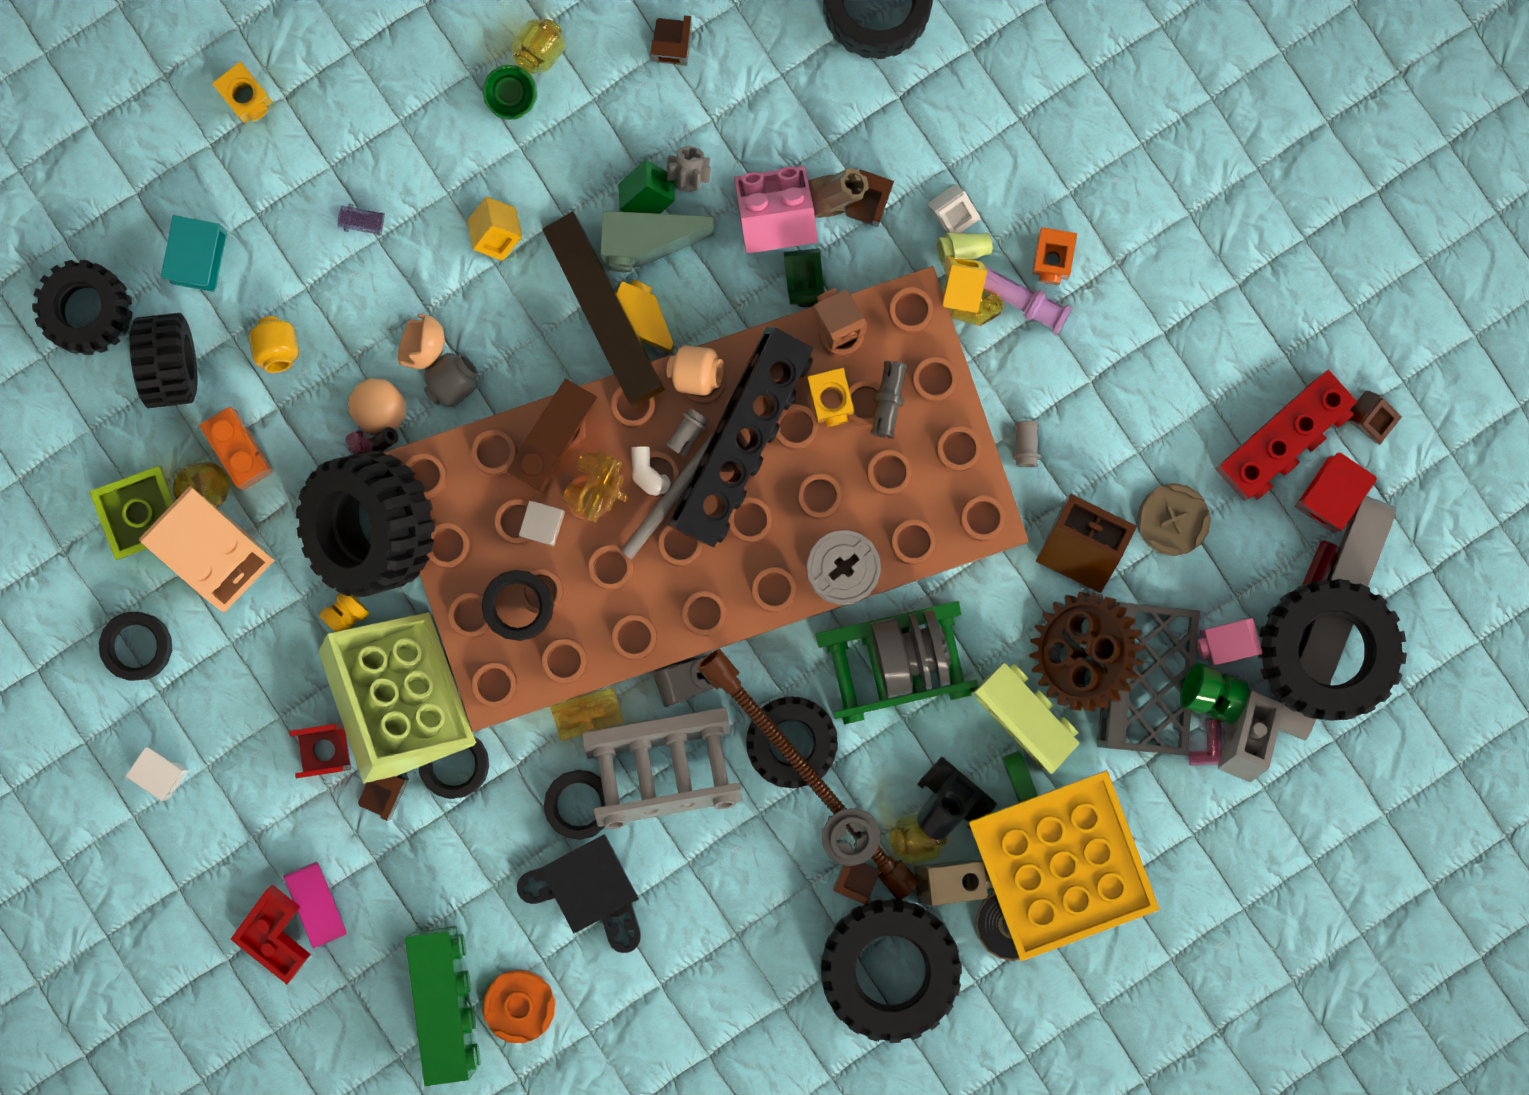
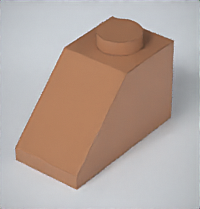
(839, 317)

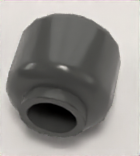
(450, 379)

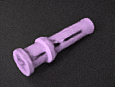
(1033, 304)

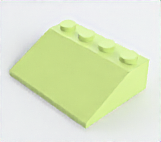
(395, 695)

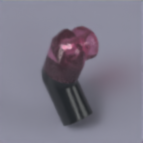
(379, 442)

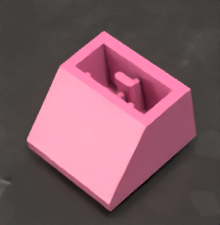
(776, 209)

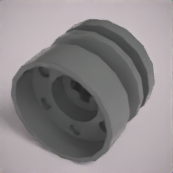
(911, 653)

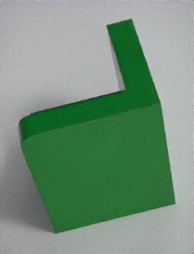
(646, 190)

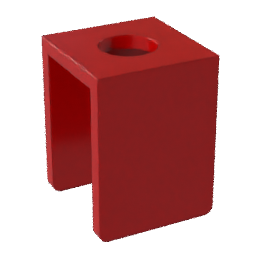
(1336, 492)
(307, 740)

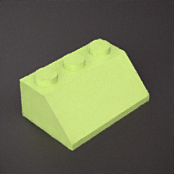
(1026, 717)

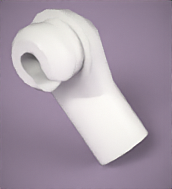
(645, 476)

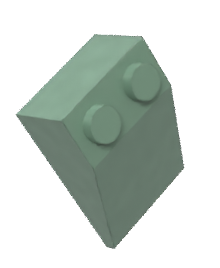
(641, 238)

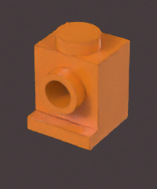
(1057, 242)

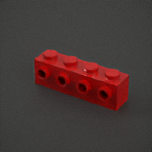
(1286, 436)

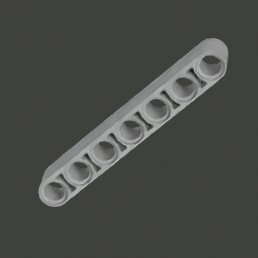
(1328, 634)

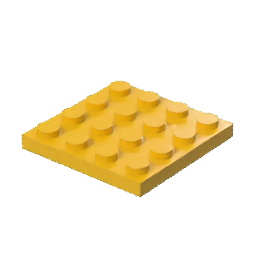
(1064, 865)

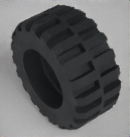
(396, 515)
(1381, 650)
(883, 1020)

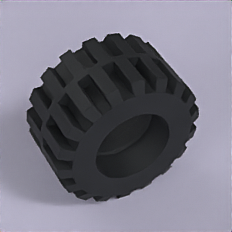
(61, 286)
(163, 360)
(815, 719)

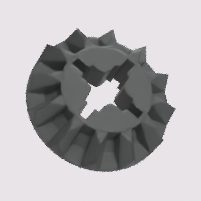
(865, 843)

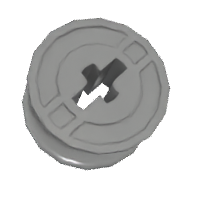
(843, 546)

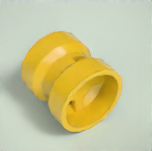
(344, 613)

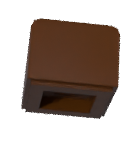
(1374, 416)

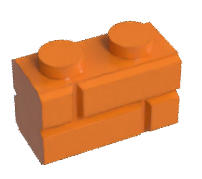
(236, 448)

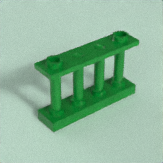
(836, 643)

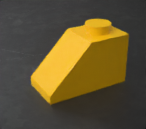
(645, 314)

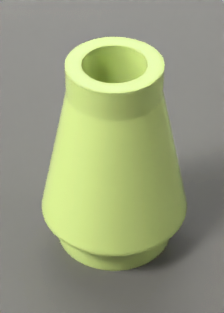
(963, 246)

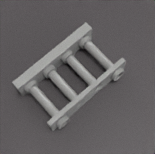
(639, 740)

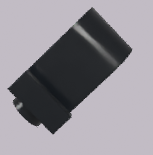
(951, 801)

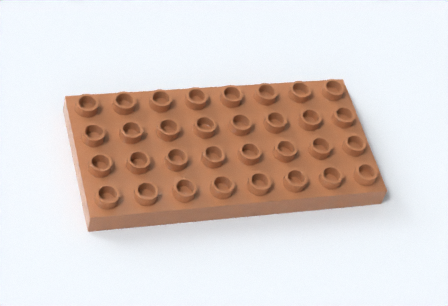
(921, 498)

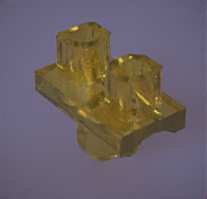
(600, 488)
(587, 714)

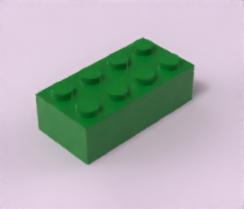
(441, 1005)

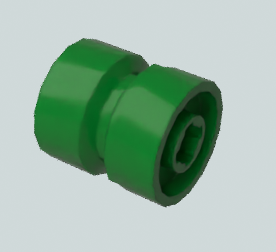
(1216, 694)

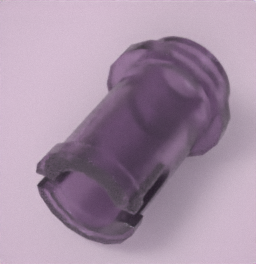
(360, 220)

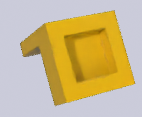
(494, 228)
(963, 284)

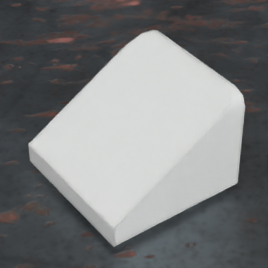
(954, 210)
(542, 523)

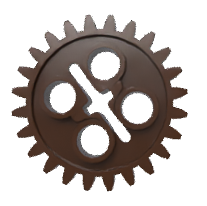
(1067, 676)

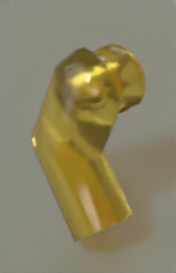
(989, 308)

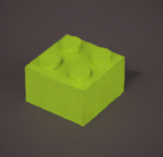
(131, 508)

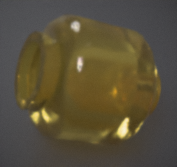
(538, 45)
(206, 479)
(912, 843)

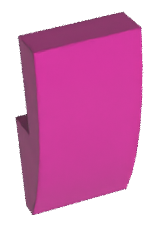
(316, 904)

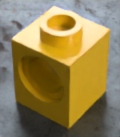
(232, 82)
(825, 381)

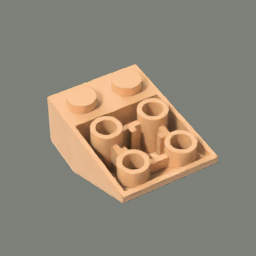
(207, 549)

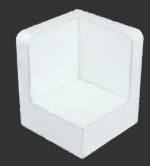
(157, 774)

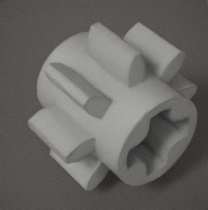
(688, 168)

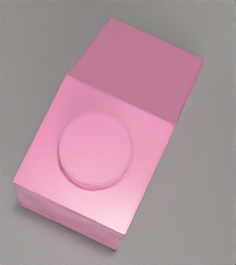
(1229, 642)

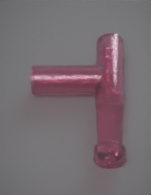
(1214, 746)

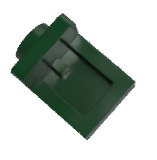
(804, 276)

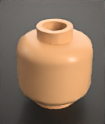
(695, 370)

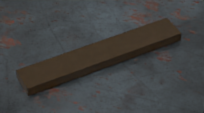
(603, 309)

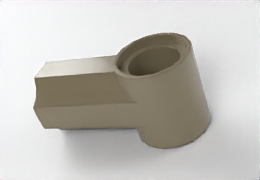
(836, 191)

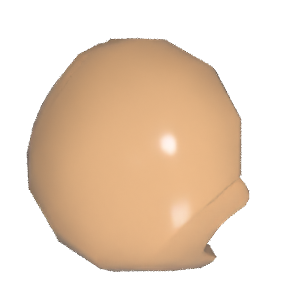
(421, 343)
(376, 405)

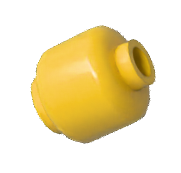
(273, 344)

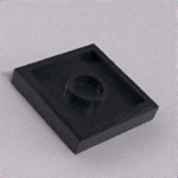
(589, 883)

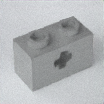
(1252, 738)

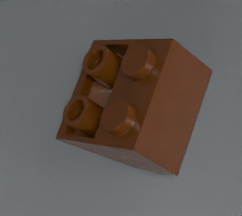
(1085, 543)

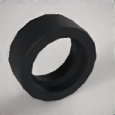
(489, 605)
(107, 647)
(459, 791)
(551, 801)

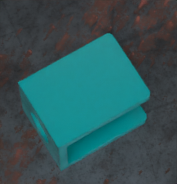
(194, 253)

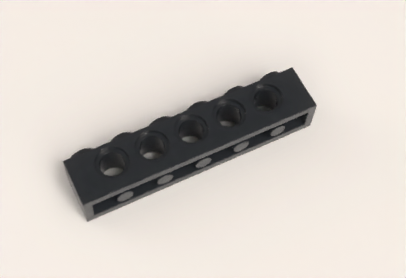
(723, 447)

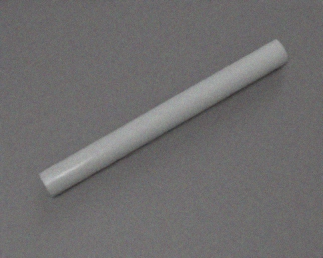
(663, 507)

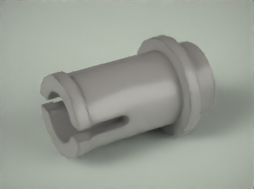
(687, 432)
(1027, 444)

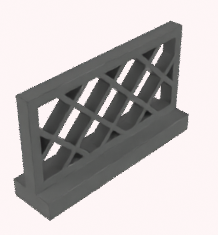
(1114, 719)

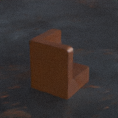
(672, 41)
(872, 206)
(383, 796)
(856, 882)

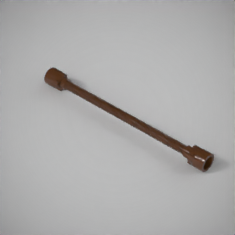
(723, 674)

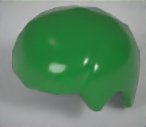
(510, 92)

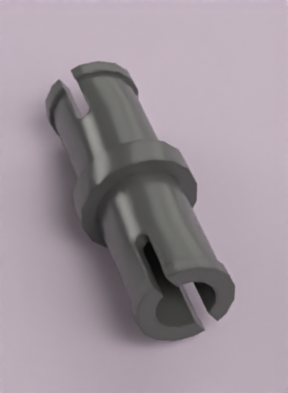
(888, 399)

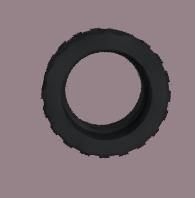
(876, 43)

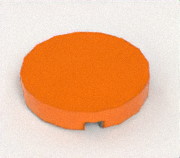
(519, 1006)

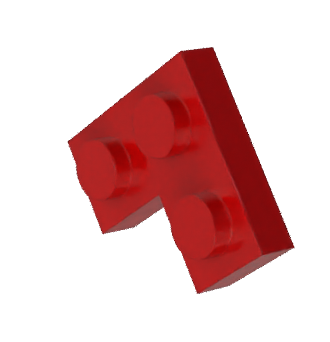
(264, 939)

